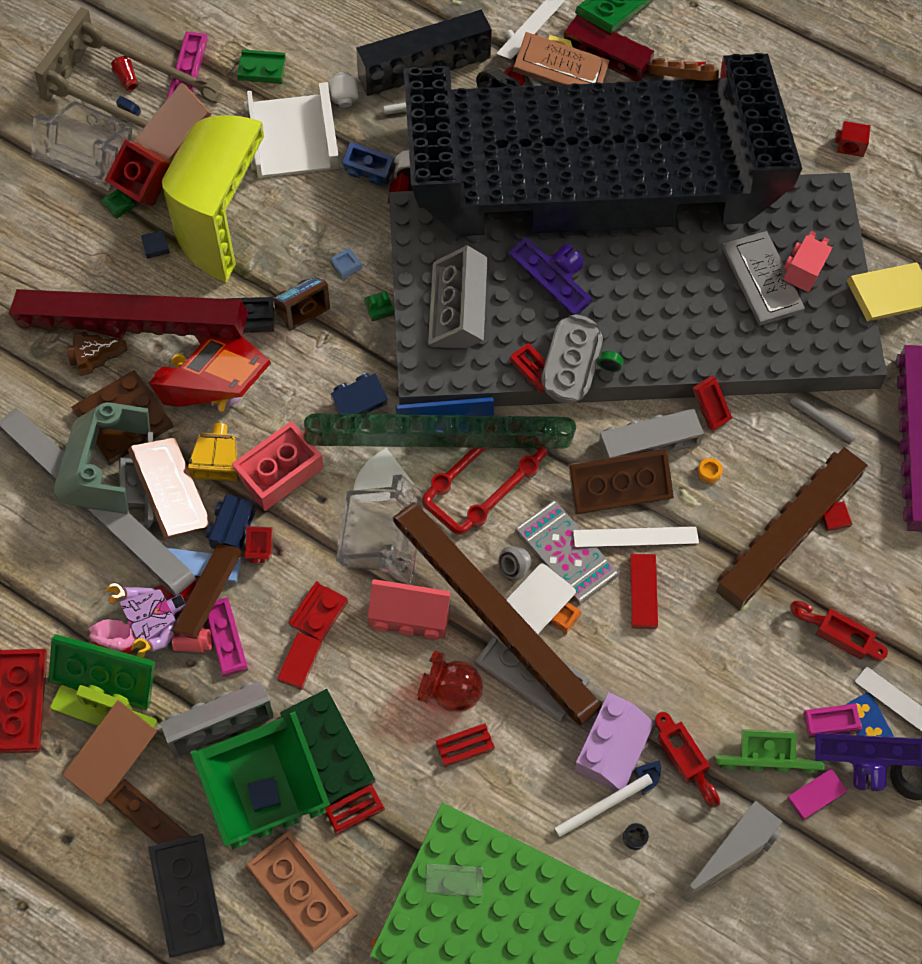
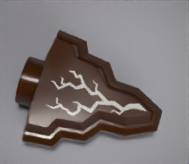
(93, 351)

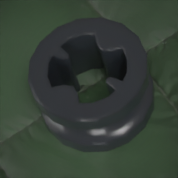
(631, 829)

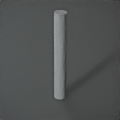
(822, 419)

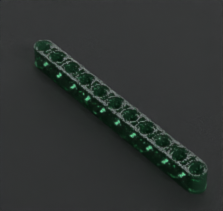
(428, 436)

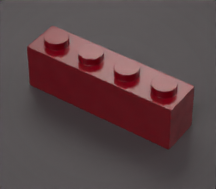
(624, 54)

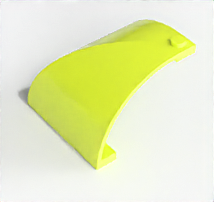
(203, 184)

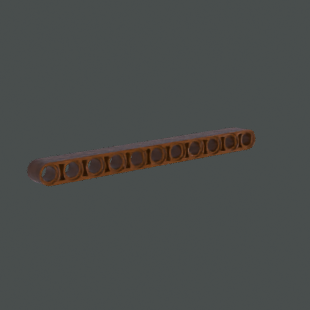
(497, 613)

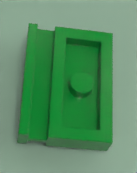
(261, 66)

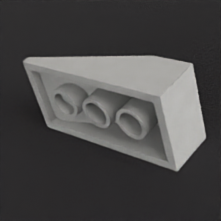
(753, 833)

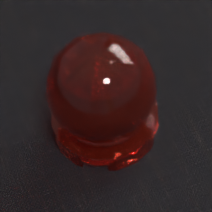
(452, 684)

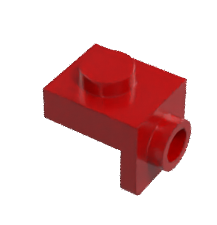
(258, 543)

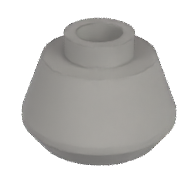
(514, 562)

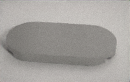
(571, 359)

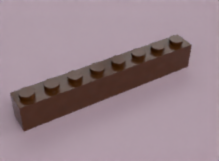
(790, 529)

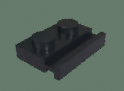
(260, 314)

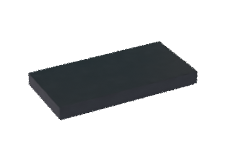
(186, 895)

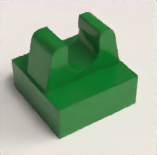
(379, 306)

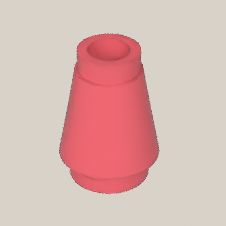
(198, 645)

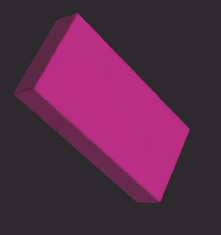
(832, 720)
(817, 794)

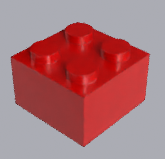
(138, 172)

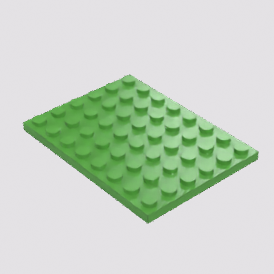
(527, 912)

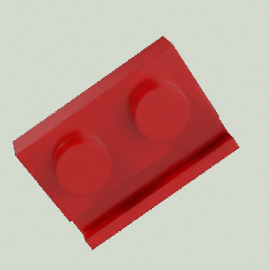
(318, 611)

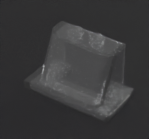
(79, 142)
(371, 537)

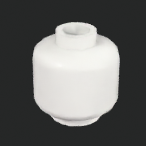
(343, 89)

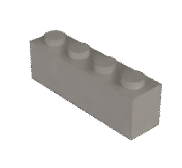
(667, 432)

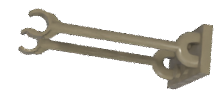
(69, 50)

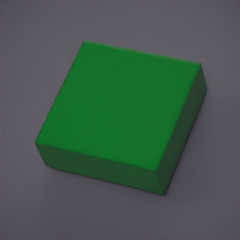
(118, 203)

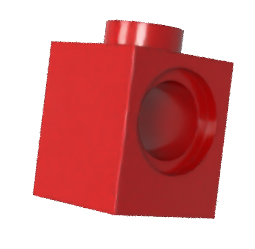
(852, 138)

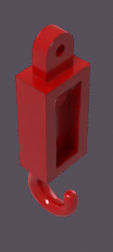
(838, 630)
(686, 759)

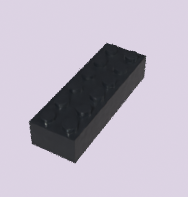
(444, 44)

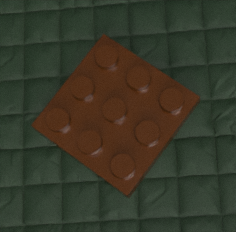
(126, 391)

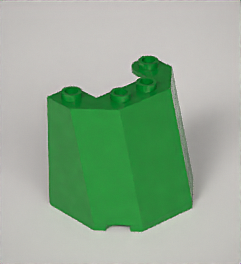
(259, 754)

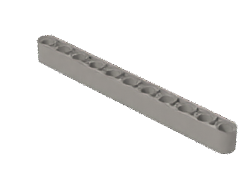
(120, 526)

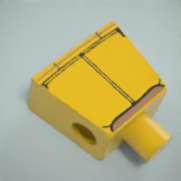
(214, 455)

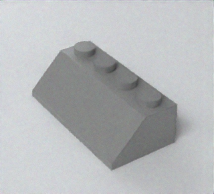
(458, 299)
(217, 719)

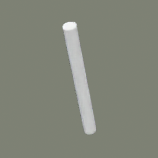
(603, 805)

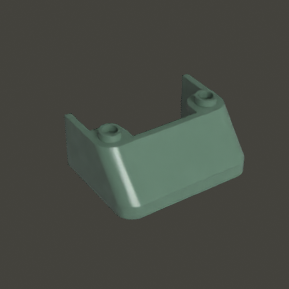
(78, 480)

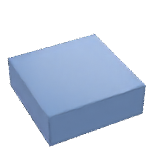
(345, 263)

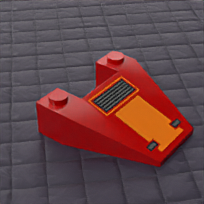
(212, 372)

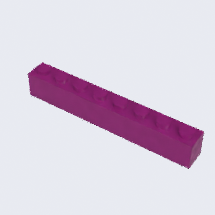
(911, 425)

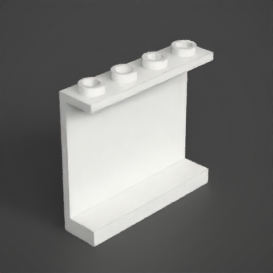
(296, 134)

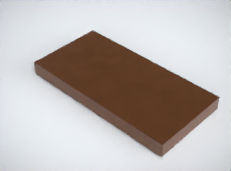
(620, 481)

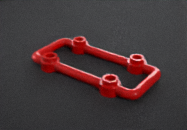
(477, 513)

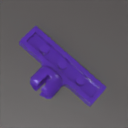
(554, 273)
(869, 755)

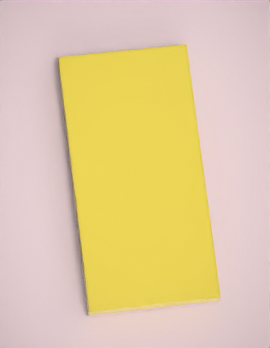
(888, 291)

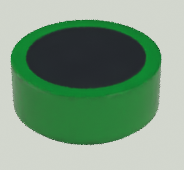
(610, 361)

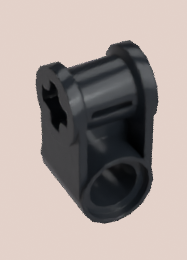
(497, 77)

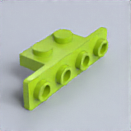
(90, 704)

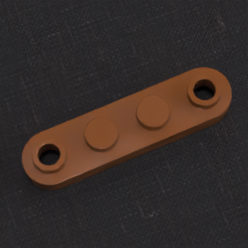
(688, 70)

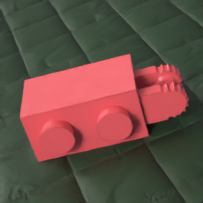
(807, 262)

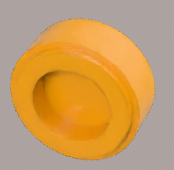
(709, 470)

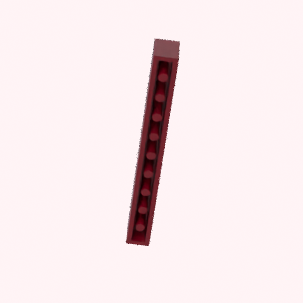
(129, 313)

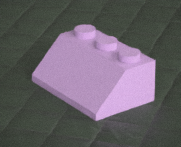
(614, 743)

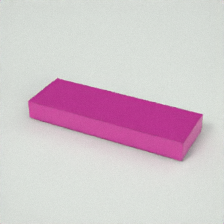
(226, 638)

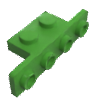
(768, 749)

